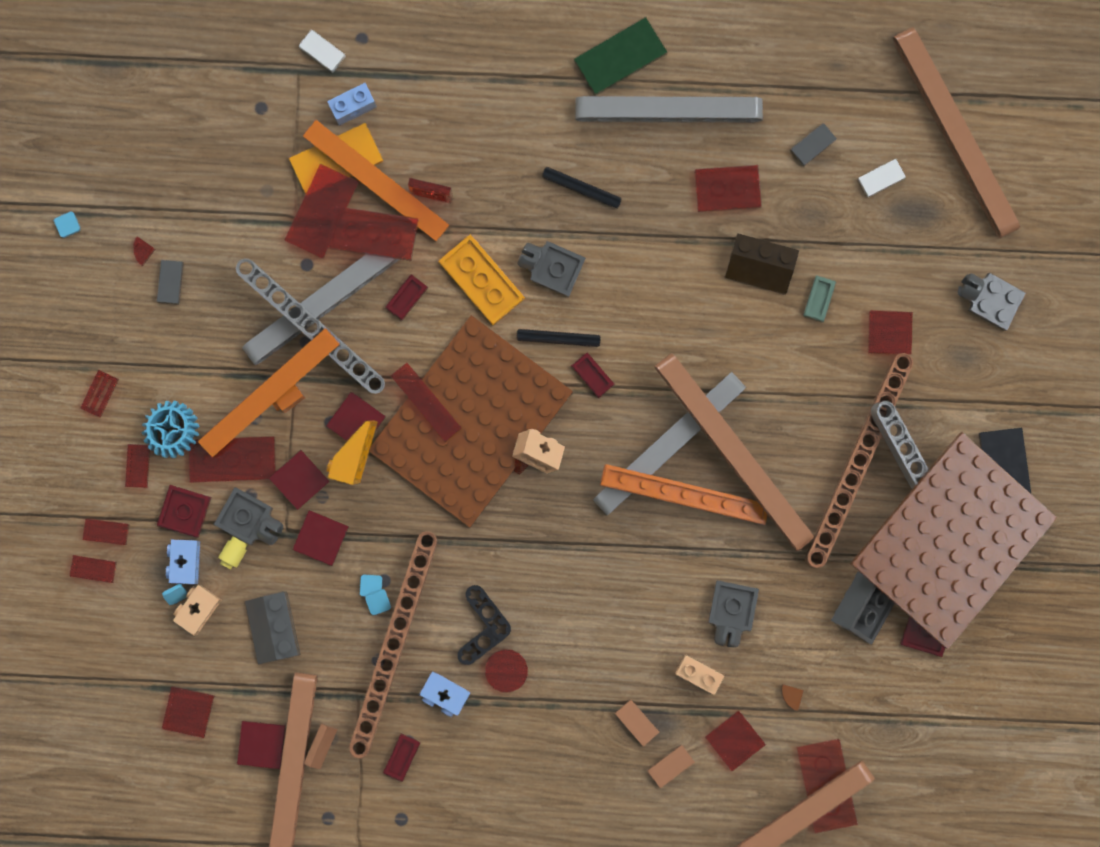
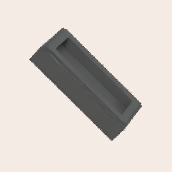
(813, 144)
(170, 282)

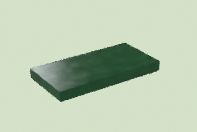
(620, 56)

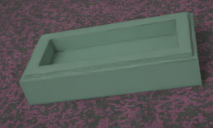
(819, 298)

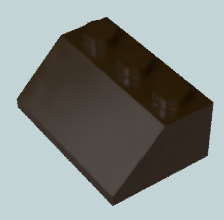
(761, 264)

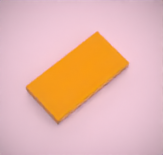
(308, 161)
(481, 280)

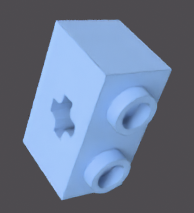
(352, 104)
(191, 552)
(438, 683)

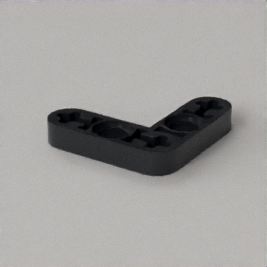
(490, 631)

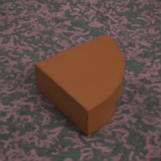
(792, 696)

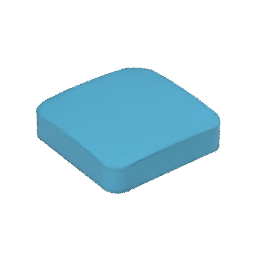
(67, 224)
(370, 584)
(175, 594)
(378, 602)

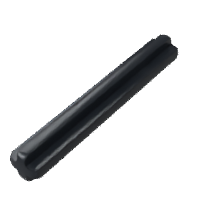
(581, 187)
(558, 337)

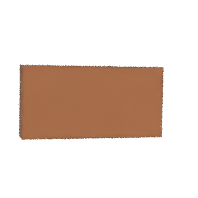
(637, 722)
(320, 746)
(671, 766)

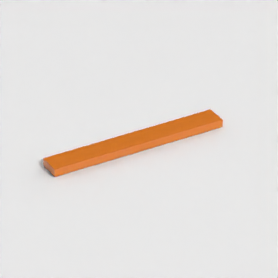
(375, 180)
(268, 392)
(683, 494)

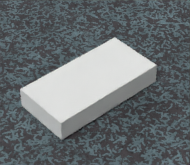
(322, 51)
(881, 178)

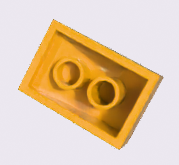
(352, 457)

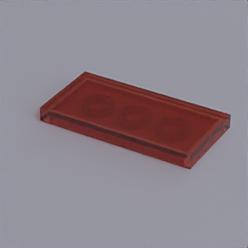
(314, 218)
(372, 233)
(238, 461)
(820, 765)

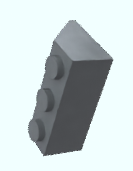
(863, 609)
(272, 627)

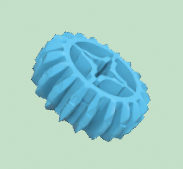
(171, 412)

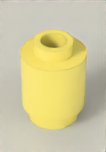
(232, 553)

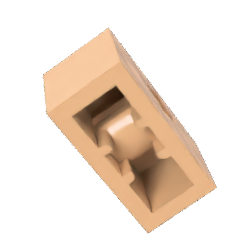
(538, 451)
(207, 605)
(699, 674)

